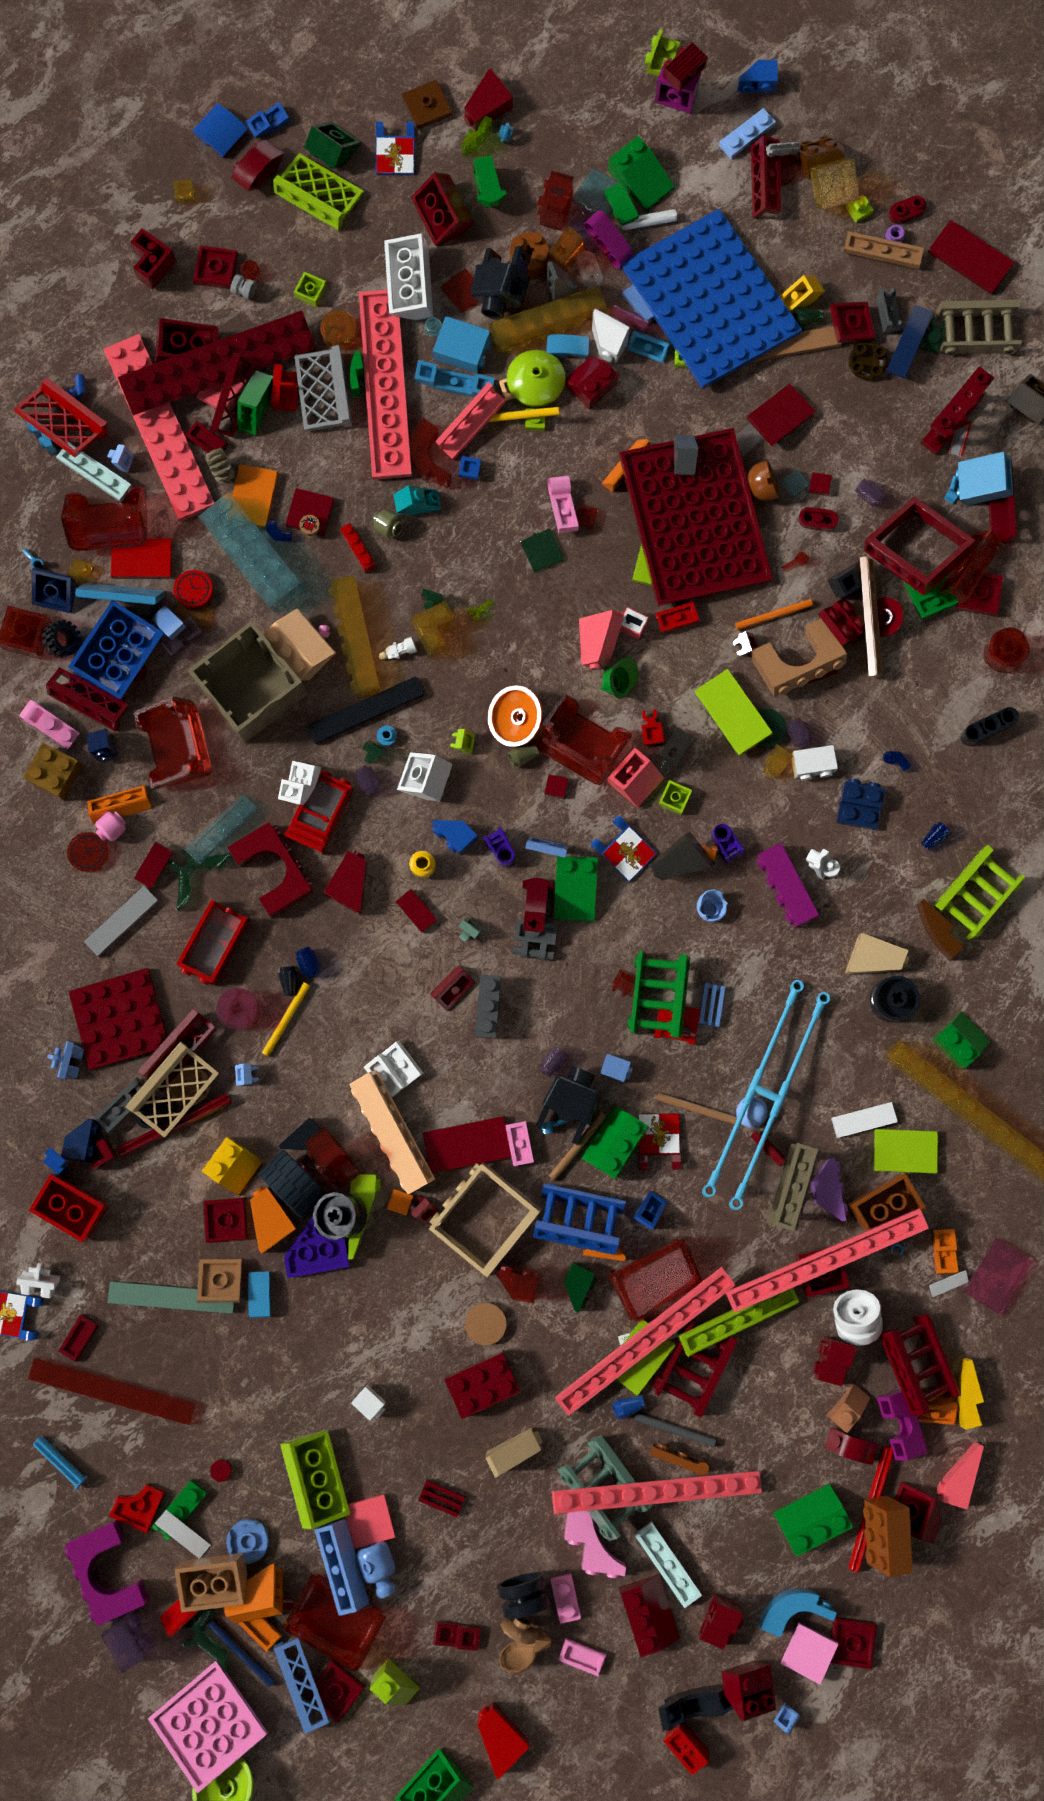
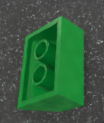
(615, 1143)
(812, 1520)
(437, 1781)

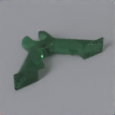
(185, 873)
(203, 1641)

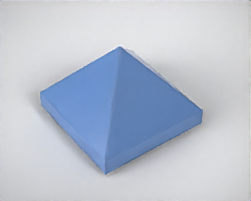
(786, 1718)

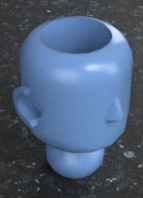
(377, 1567)

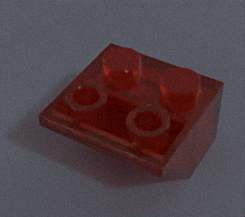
(519, 1285)

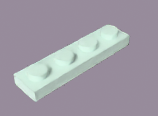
(96, 473)
(668, 1564)

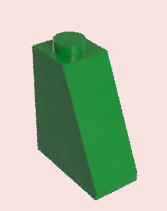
(254, 402)

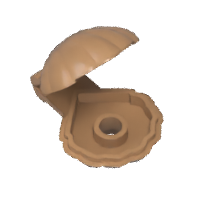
(528, 1642)

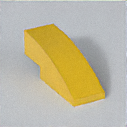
(970, 1396)

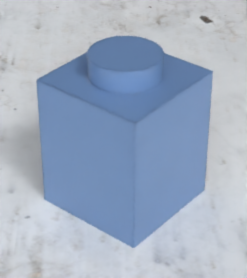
(616, 1068)

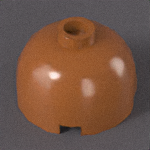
(762, 482)

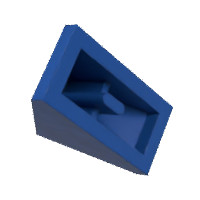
(650, 1210)

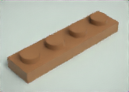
(883, 250)

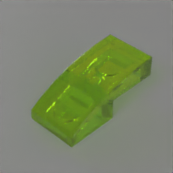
(475, 139)

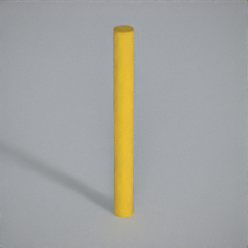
(525, 414)
(286, 1019)

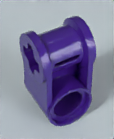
(499, 844)
(727, 844)

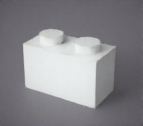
(814, 762)

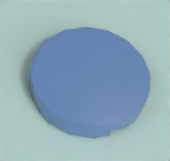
(248, 1537)

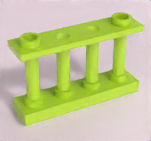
(971, 873)

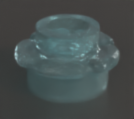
(432, 321)

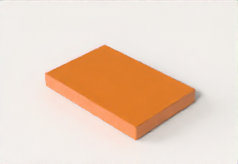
(255, 492)

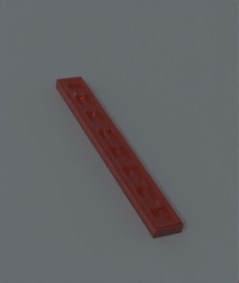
(112, 1391)

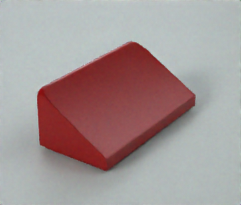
(174, 1619)

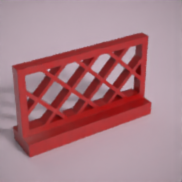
(71, 410)

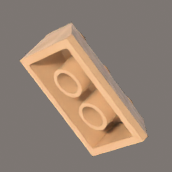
(299, 644)

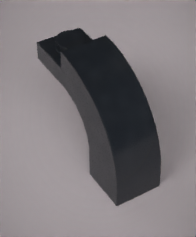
(692, 1704)

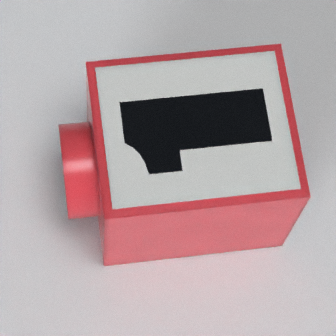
(633, 623)

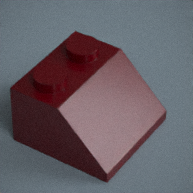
(592, 381)

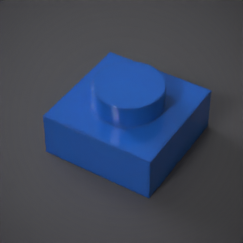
(469, 468)

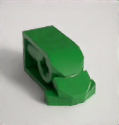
(487, 182)

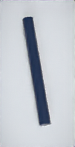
(241, 1653)

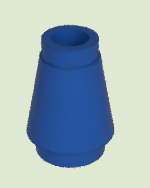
(627, 1407)

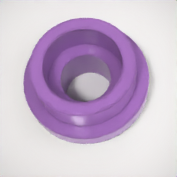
(895, 229)

